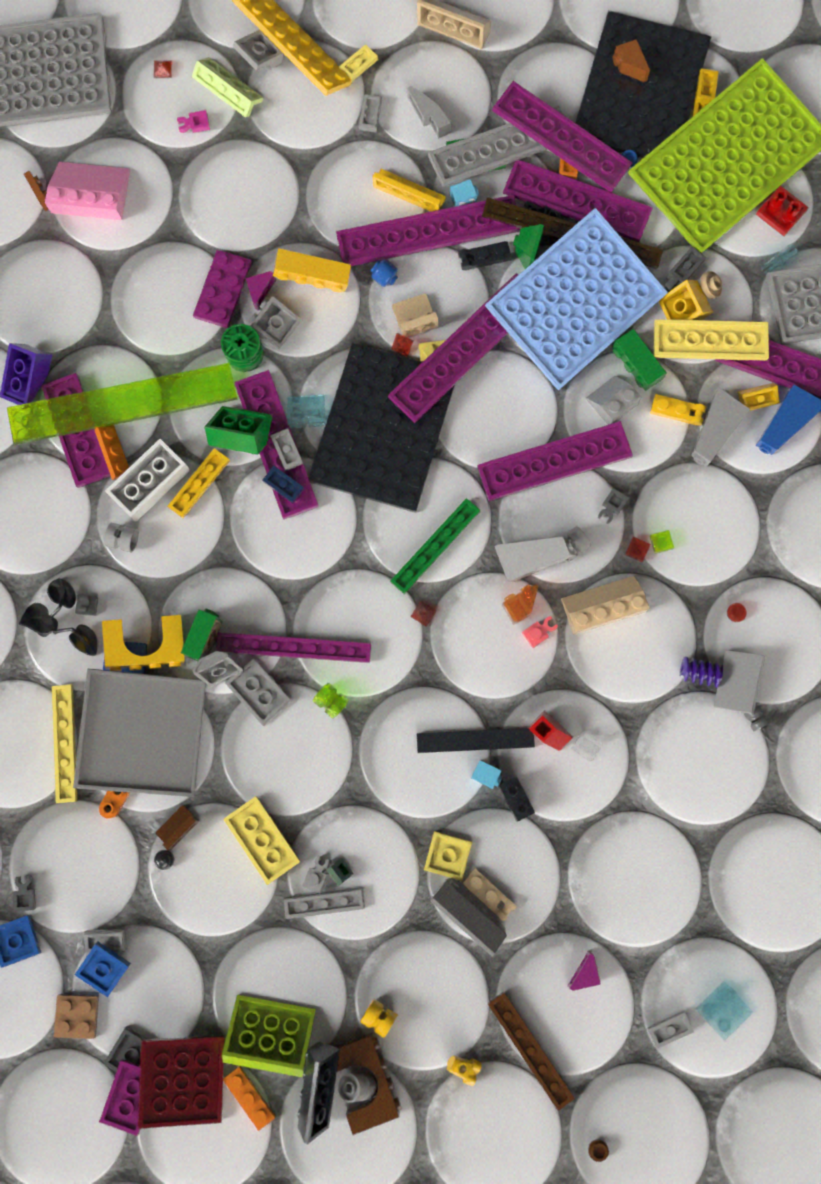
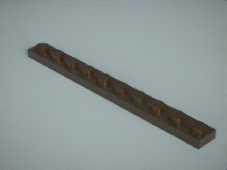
(556, 227)

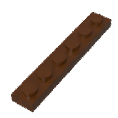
(531, 1051)

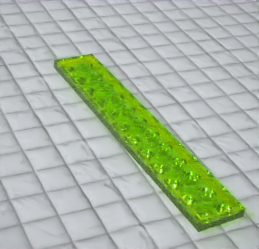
(121, 403)

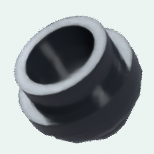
(164, 859)

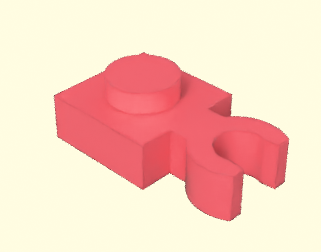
(537, 633)

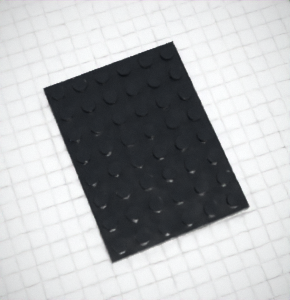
(634, 112)
(369, 441)

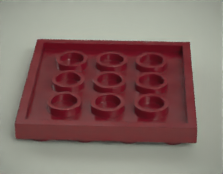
(180, 1082)

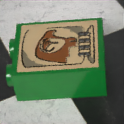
(202, 634)

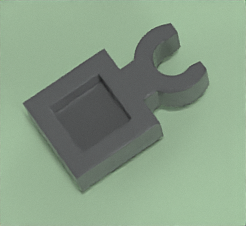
(614, 503)
(23, 898)

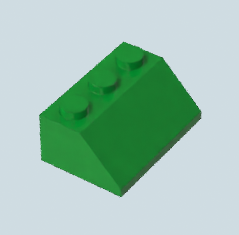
(238, 430)

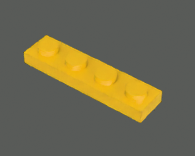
(198, 483)

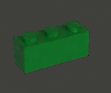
(638, 360)

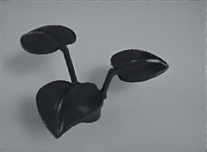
(38, 619)

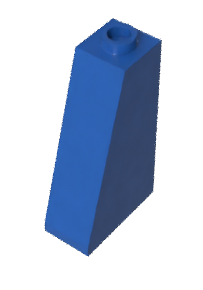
(791, 416)

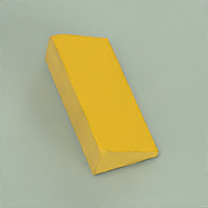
(759, 396)

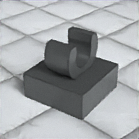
(86, 605)

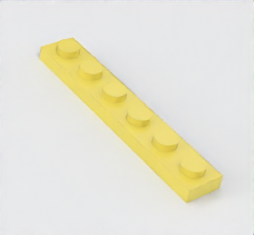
(64, 743)

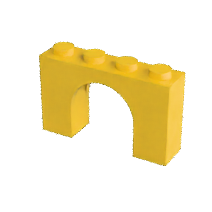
(118, 656)

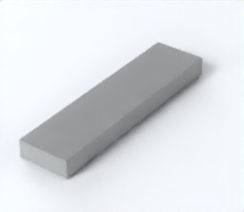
(324, 903)

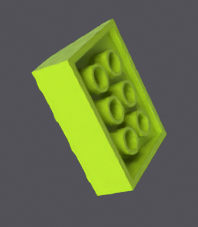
(269, 1036)

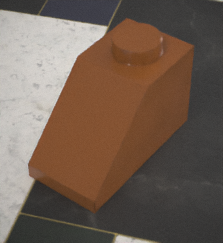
(631, 61)

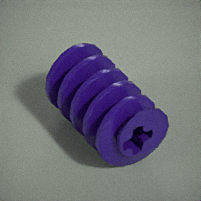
(699, 671)

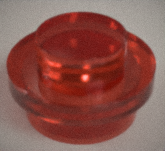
(736, 612)

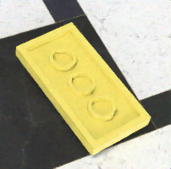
(261, 840)

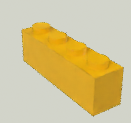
(311, 270)

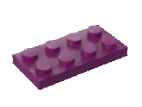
(222, 289)

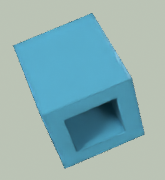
(464, 193)
(487, 775)

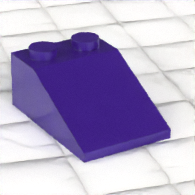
(24, 373)

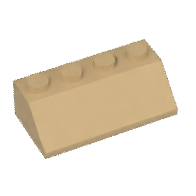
(453, 22)
(605, 604)

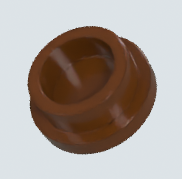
(598, 1150)

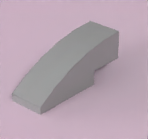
(429, 112)

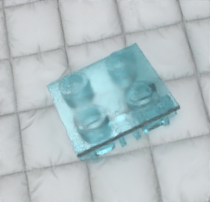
(306, 411)
(724, 1010)

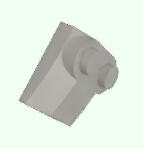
(217, 667)

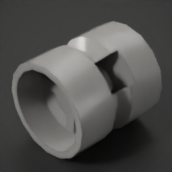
(121, 537)
(580, 541)
(356, 1087)

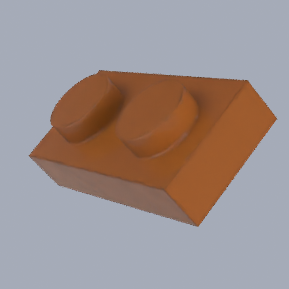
(35, 185)

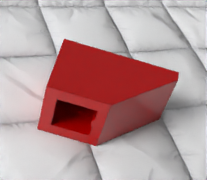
(550, 731)

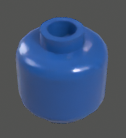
(384, 272)

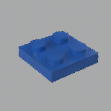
(18, 941)
(102, 969)

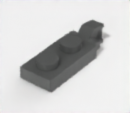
(684, 268)

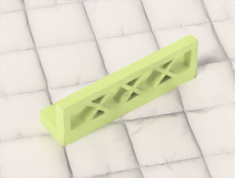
(226, 86)

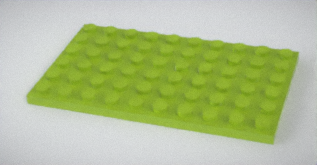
(729, 156)

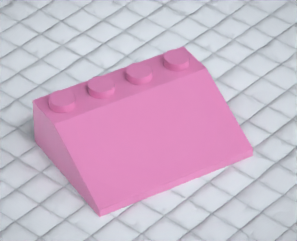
(88, 190)

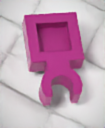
(197, 121)

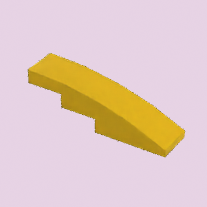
(705, 90)

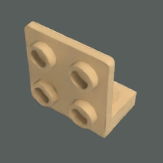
(415, 316)

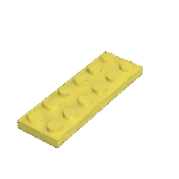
(711, 339)

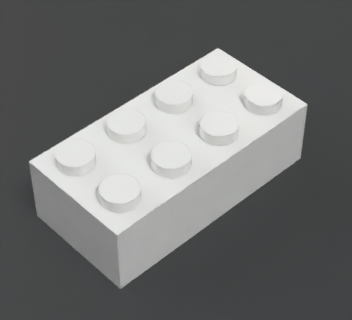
(147, 480)

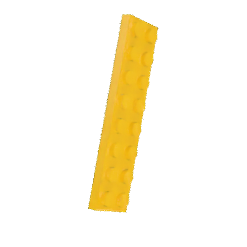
(295, 44)

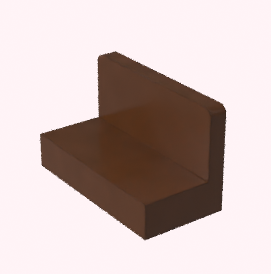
(176, 827)

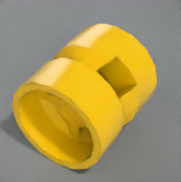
(372, 1016)

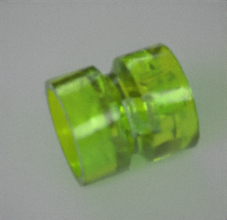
(330, 700)

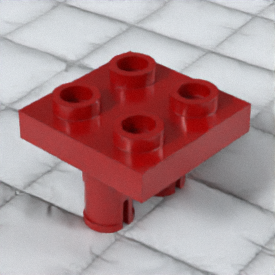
(782, 211)

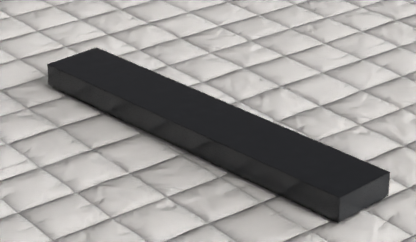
(475, 740)

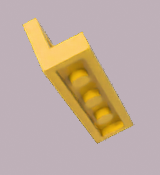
(408, 190)

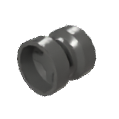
(758, 712)

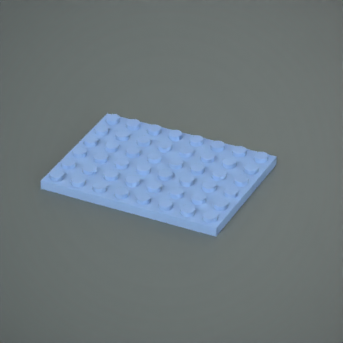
(576, 299)

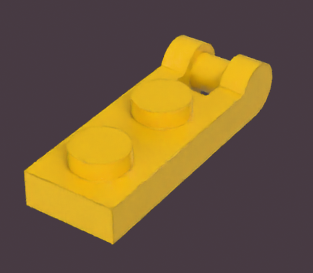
(677, 409)

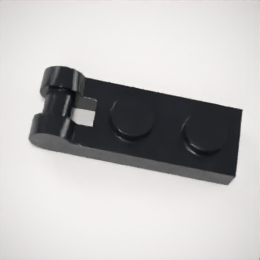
(485, 255)

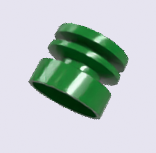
(249, 354)

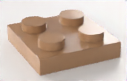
(76, 1016)

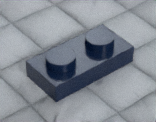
(283, 484)

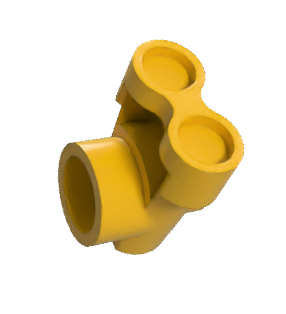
(464, 1068)

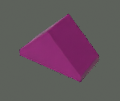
(260, 287)
(586, 974)

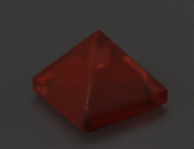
(162, 68)
(402, 344)
(423, 613)

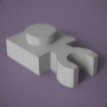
(316, 878)

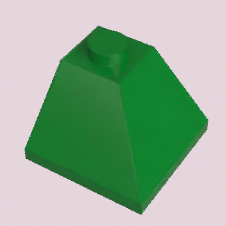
(528, 244)

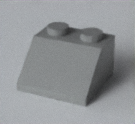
(614, 399)

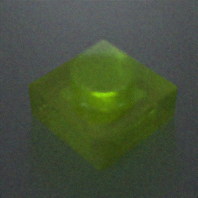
(661, 542)

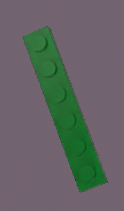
(435, 546)

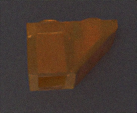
(520, 605)

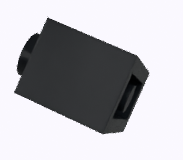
(516, 799)

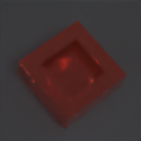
(637, 549)

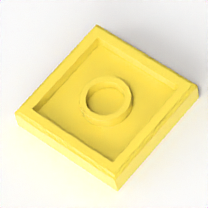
(448, 855)

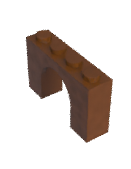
(384, 1105)

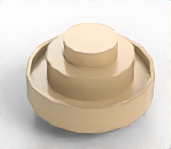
(711, 284)

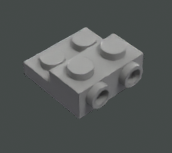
(259, 51)
(274, 322)

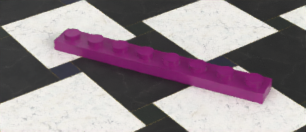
(294, 647)

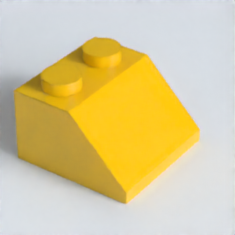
(686, 302)

